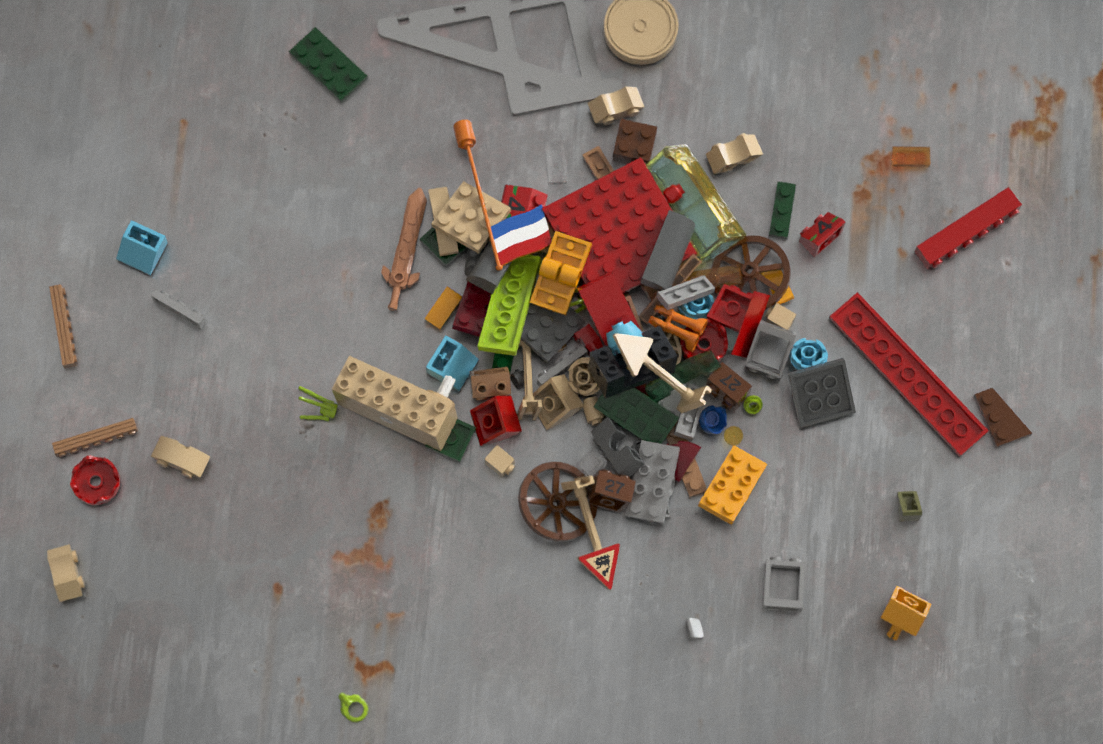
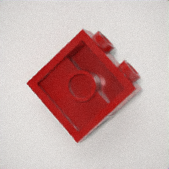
(730, 307)

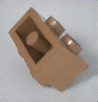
(490, 383)

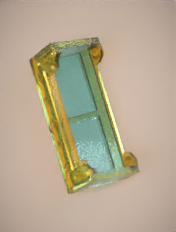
(715, 224)

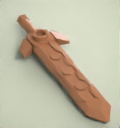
(405, 250)

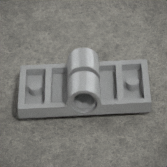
(653, 482)

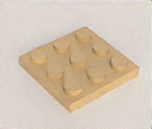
(464, 219)

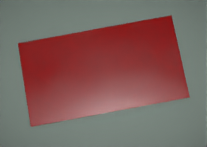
(750, 324)

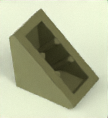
(909, 506)

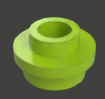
(753, 409)

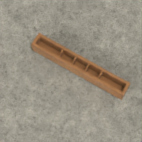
(682, 274)
(63, 326)
(95, 437)

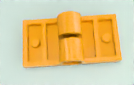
(560, 273)
(732, 485)

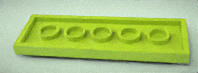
(509, 307)

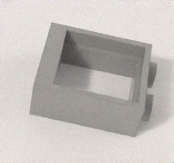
(778, 332)
(783, 604)

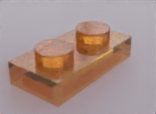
(910, 156)

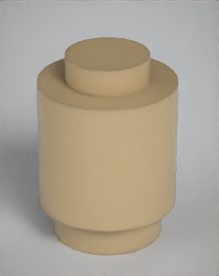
(592, 415)

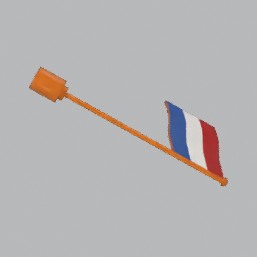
(515, 235)

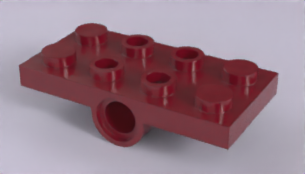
(472, 310)

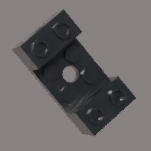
(612, 372)

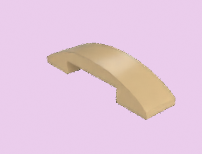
(438, 200)

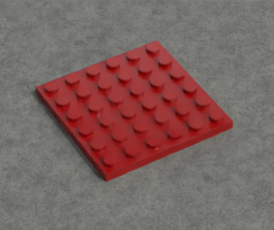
(619, 218)

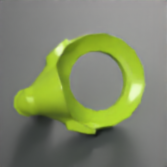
(346, 700)

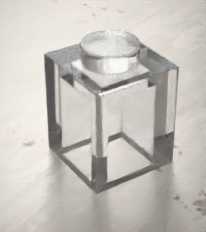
(591, 462)

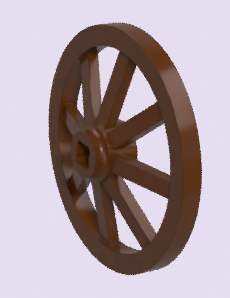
(756, 270)
(559, 498)

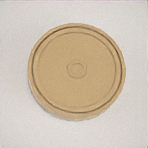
(640, 30)

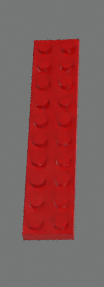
(908, 374)

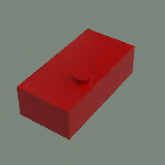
(606, 304)

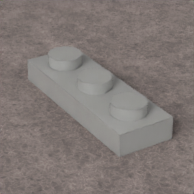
(685, 292)
(178, 308)
(562, 365)
(688, 420)

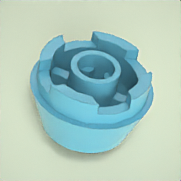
(698, 308)
(628, 329)
(808, 353)

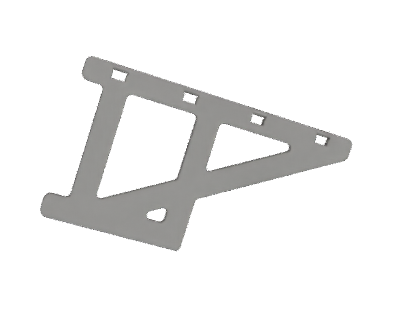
(555, 87)

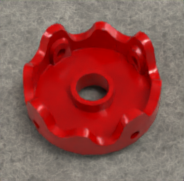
(717, 339)
(90, 468)

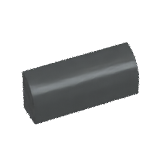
(668, 251)
(484, 271)

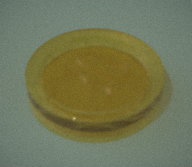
(733, 435)

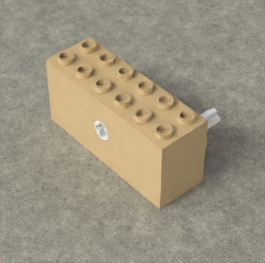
(397, 403)

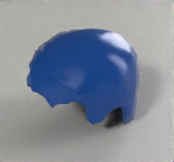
(713, 419)

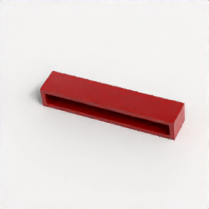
(967, 228)

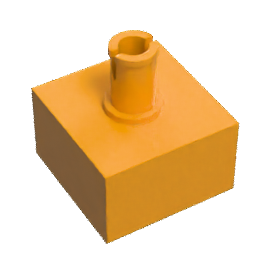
(905, 612)

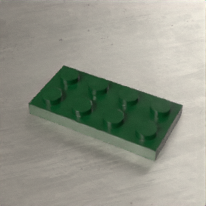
(328, 64)
(638, 414)

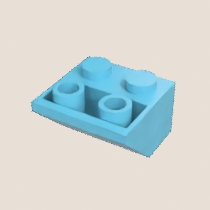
(141, 247)
(451, 360)

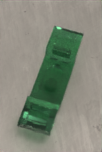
(684, 372)

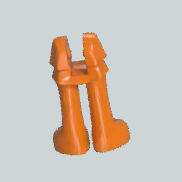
(697, 325)

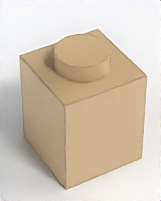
(780, 316)
(500, 461)

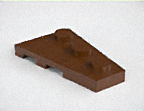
(1000, 419)

